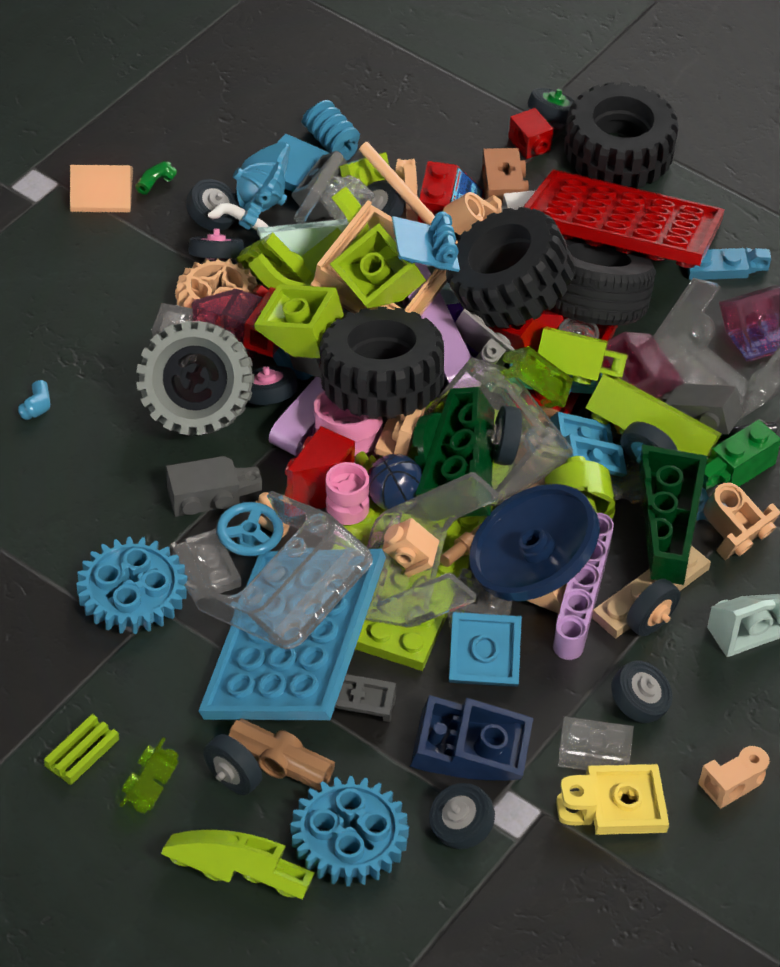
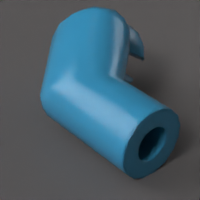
(36, 404)

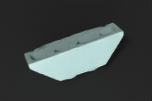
(303, 237)

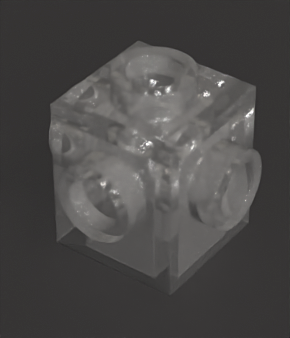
(336, 184)

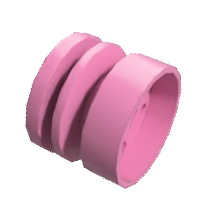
(360, 429)

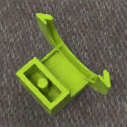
(271, 277)

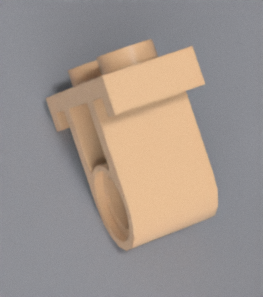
(470, 209)
(739, 521)

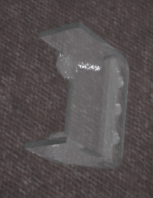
(685, 341)

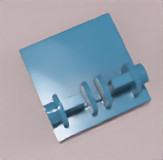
(427, 243)

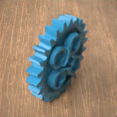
(132, 585)
(349, 830)

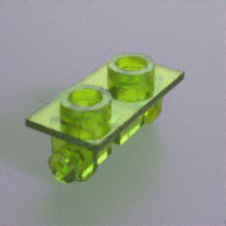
(155, 764)

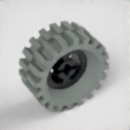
(163, 363)

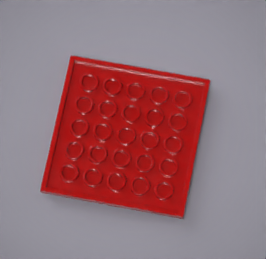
(628, 218)

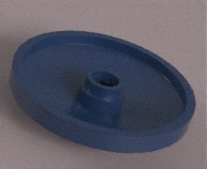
(534, 542)

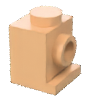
(411, 546)

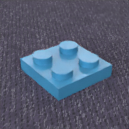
(485, 649)

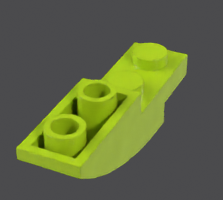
(226, 852)

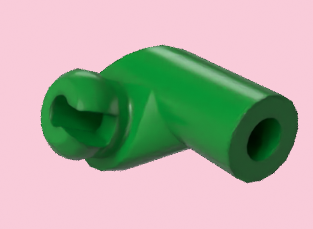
(152, 174)

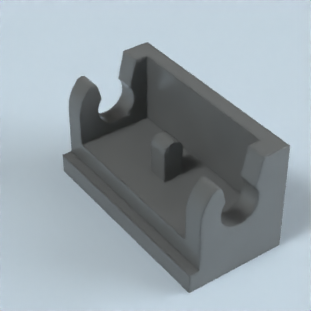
(367, 696)

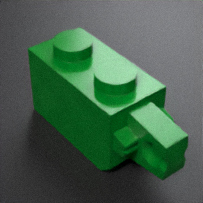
(742, 456)

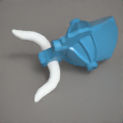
(258, 186)

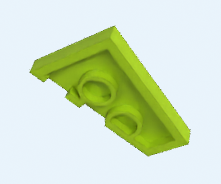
(283, 260)

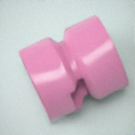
(347, 493)

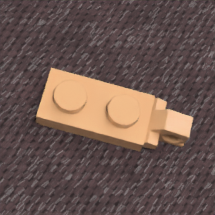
(407, 172)

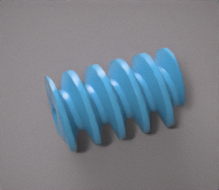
(331, 129)

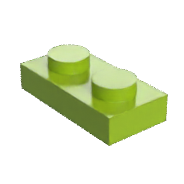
(363, 170)

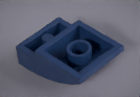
(471, 740)

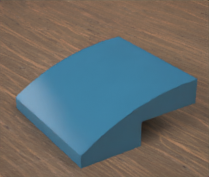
(591, 441)

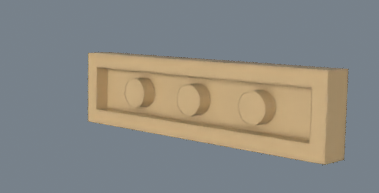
(614, 611)

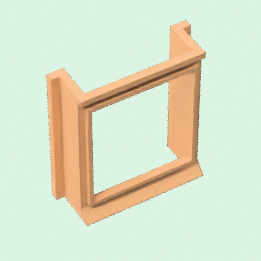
(327, 277)

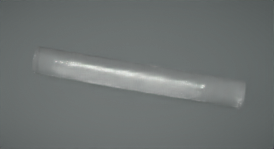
(318, 188)

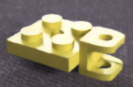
(601, 799)

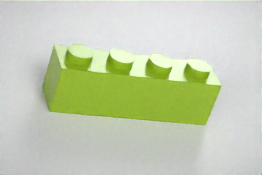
(624, 404)

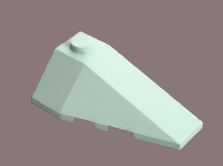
(745, 622)

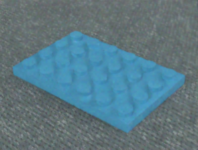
(290, 684)

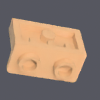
(398, 434)

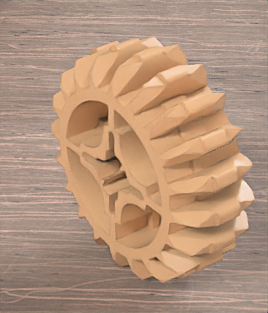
(211, 279)

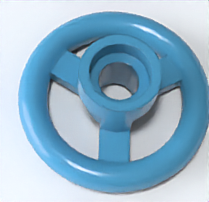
(250, 538)

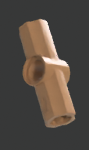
(283, 754)

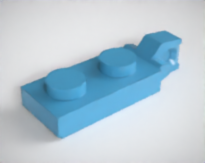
(731, 263)

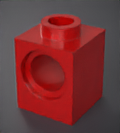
(530, 133)

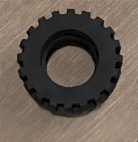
(624, 111)
(511, 267)
(382, 362)

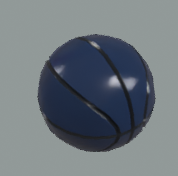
(393, 480)

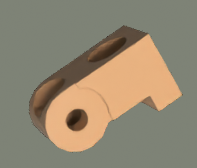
(735, 777)

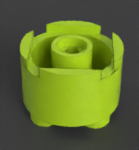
(588, 478)

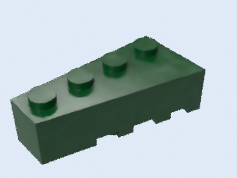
(461, 443)
(671, 501)

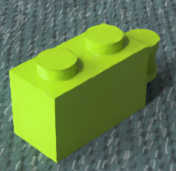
(579, 355)

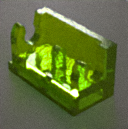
(539, 375)

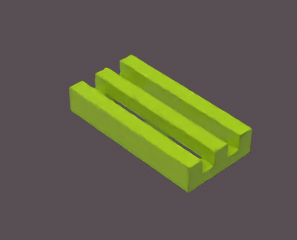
(77, 746)

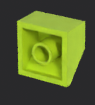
(375, 270)
(299, 317)

